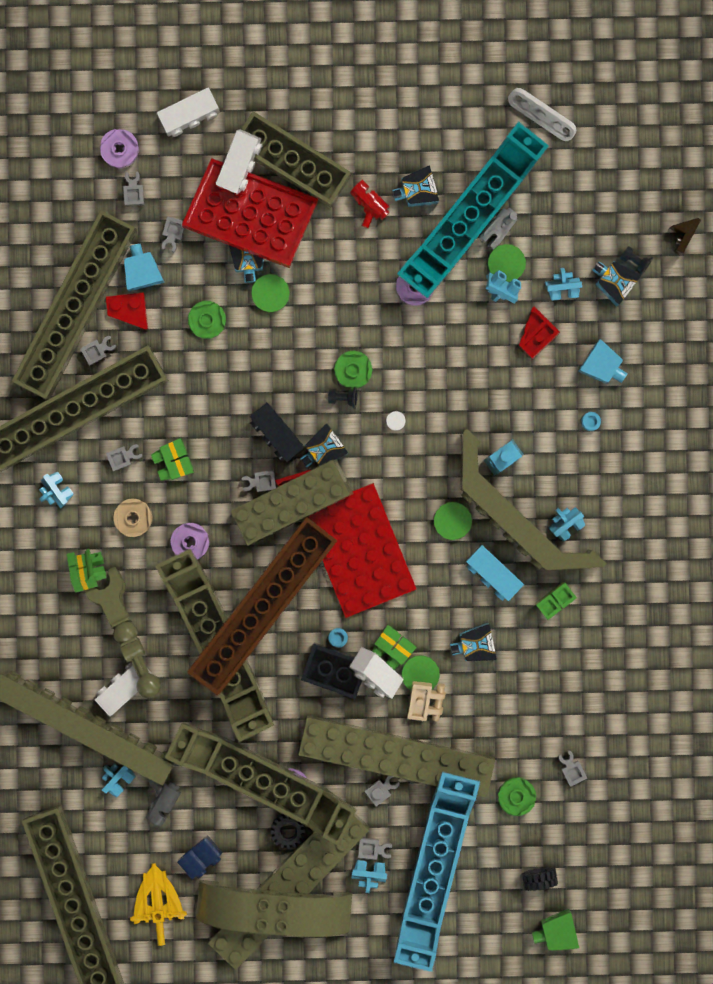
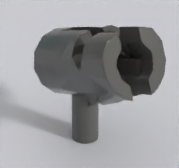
(165, 801)

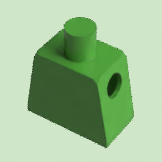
(557, 932)

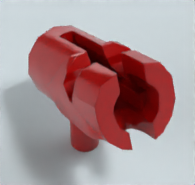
(373, 204)

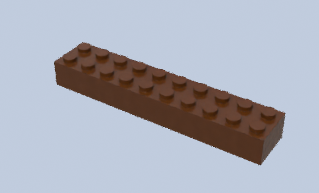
(261, 606)

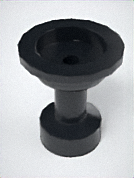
(642, 264)
(351, 397)

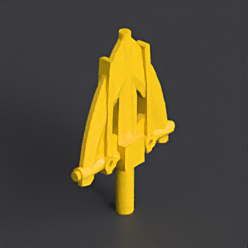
(155, 881)

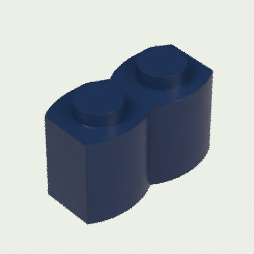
(200, 857)

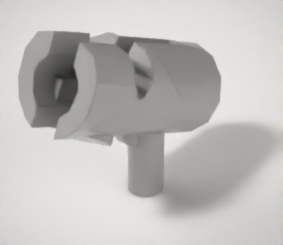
(500, 226)

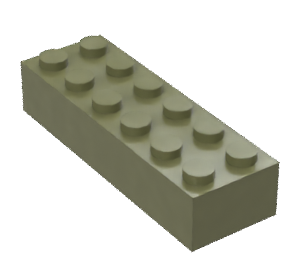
(297, 161)
(292, 502)

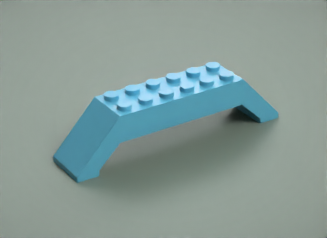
(434, 871)

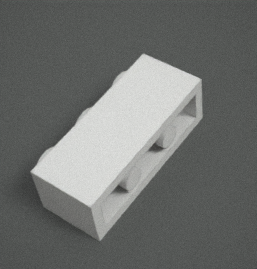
(188, 112)
(239, 161)
(376, 673)
(119, 692)

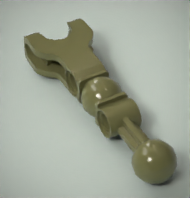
(124, 631)

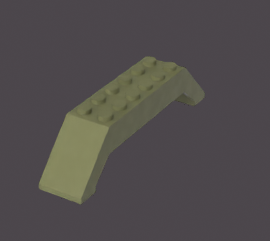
(510, 520)
(204, 618)
(262, 781)

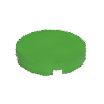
(508, 260)
(270, 293)
(206, 319)
(353, 369)
(452, 521)
(420, 669)
(517, 796)

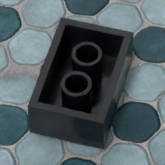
(276, 433)
(331, 671)

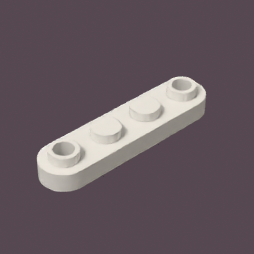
(542, 114)

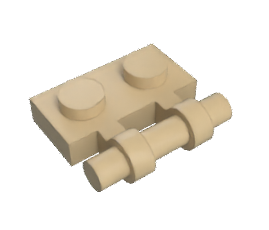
(420, 699)

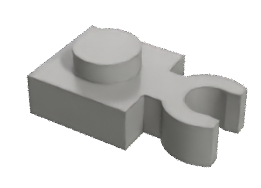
(133, 193)
(173, 231)
(95, 351)
(121, 458)
(263, 481)
(573, 770)
(379, 791)
(370, 848)

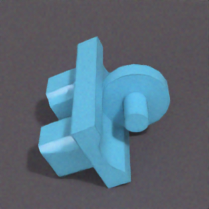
(572, 285)
(501, 288)
(60, 497)
(565, 520)
(113, 787)
(377, 875)

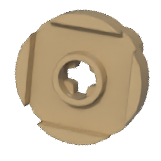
(126, 526)

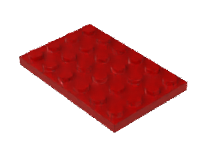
(260, 220)
(366, 559)

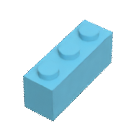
(493, 573)

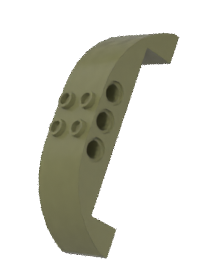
(273, 911)

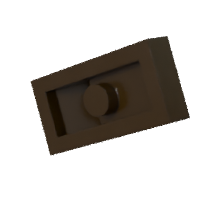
(687, 230)

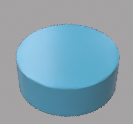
(590, 421)
(338, 637)

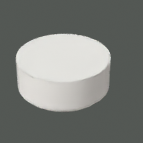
(395, 420)

